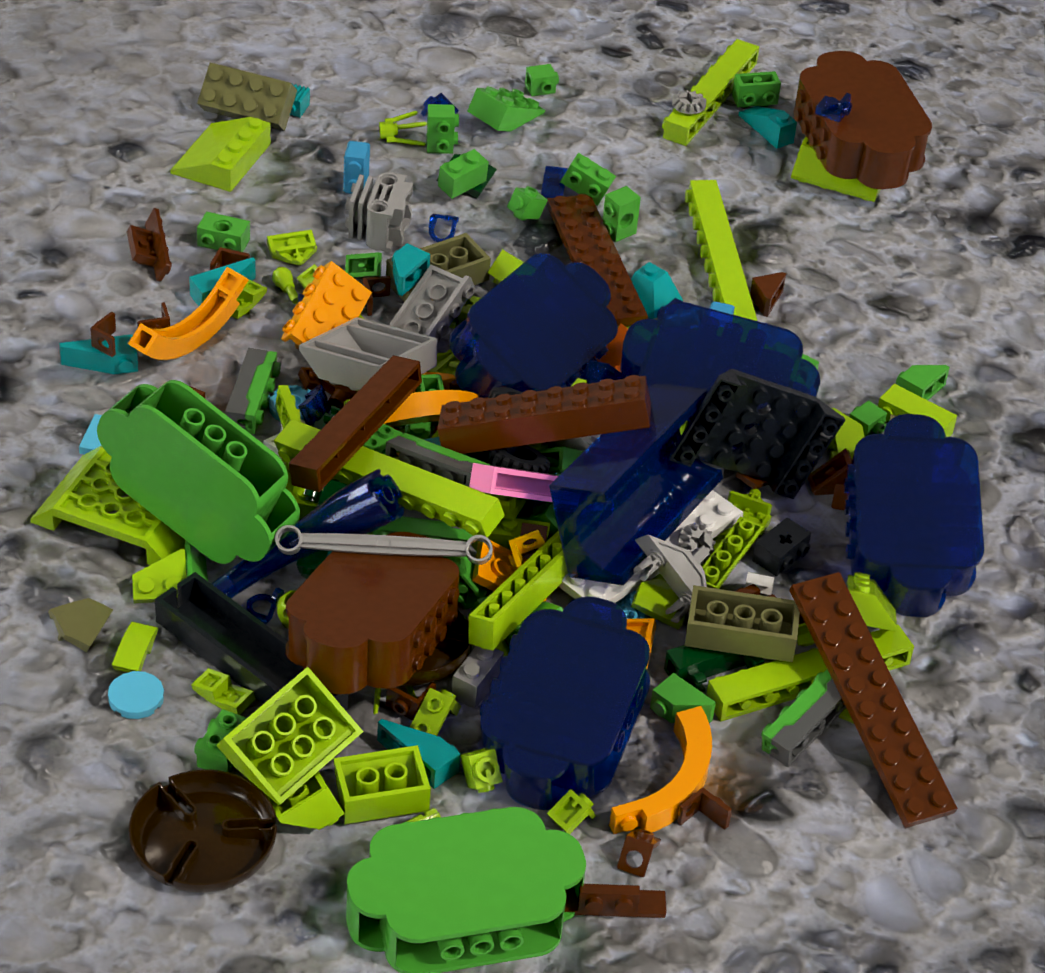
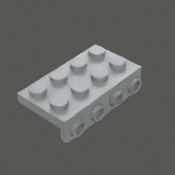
(434, 303)

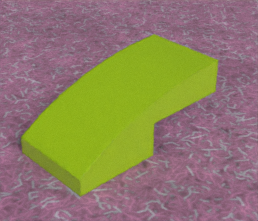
(249, 298)
(134, 647)
(219, 690)

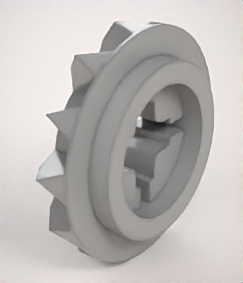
(681, 102)
(692, 532)

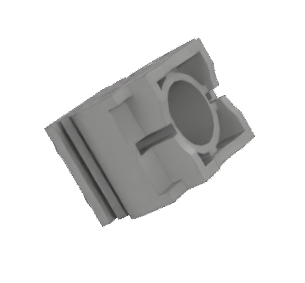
(380, 210)

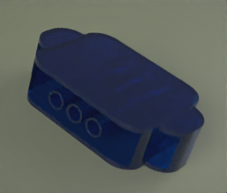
(534, 328)
(698, 344)
(914, 514)
(566, 701)

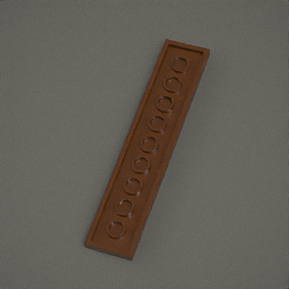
(590, 244)
(873, 700)

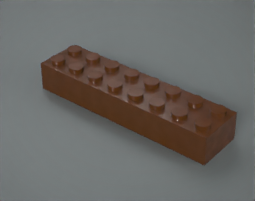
(545, 415)

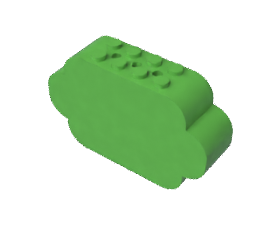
(198, 471)
(463, 890)

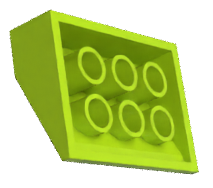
(225, 152)
(290, 737)

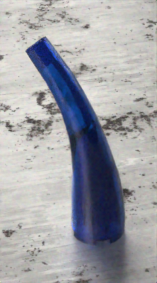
(350, 510)

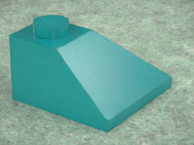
(654, 288)

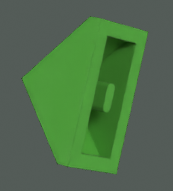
(364, 265)

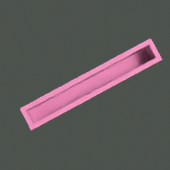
(511, 482)

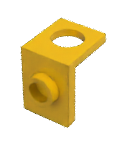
(519, 548)

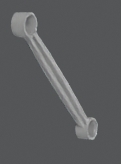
(383, 544)

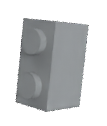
(475, 676)

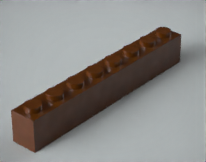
(355, 423)

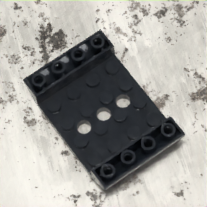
(779, 447)

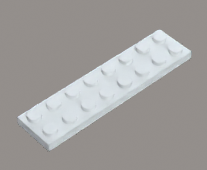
(713, 512)

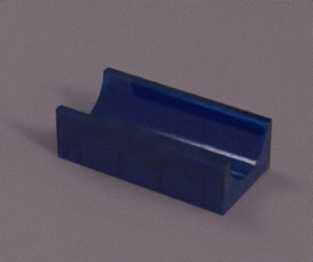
(629, 490)

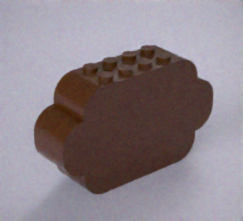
(881, 134)
(371, 617)

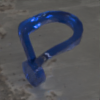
(432, 222)
(273, 599)

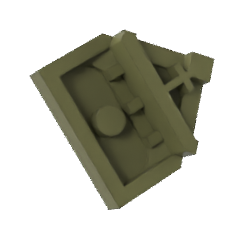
(80, 621)

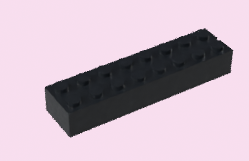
(229, 637)

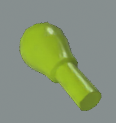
(283, 279)

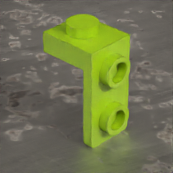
(435, 710)

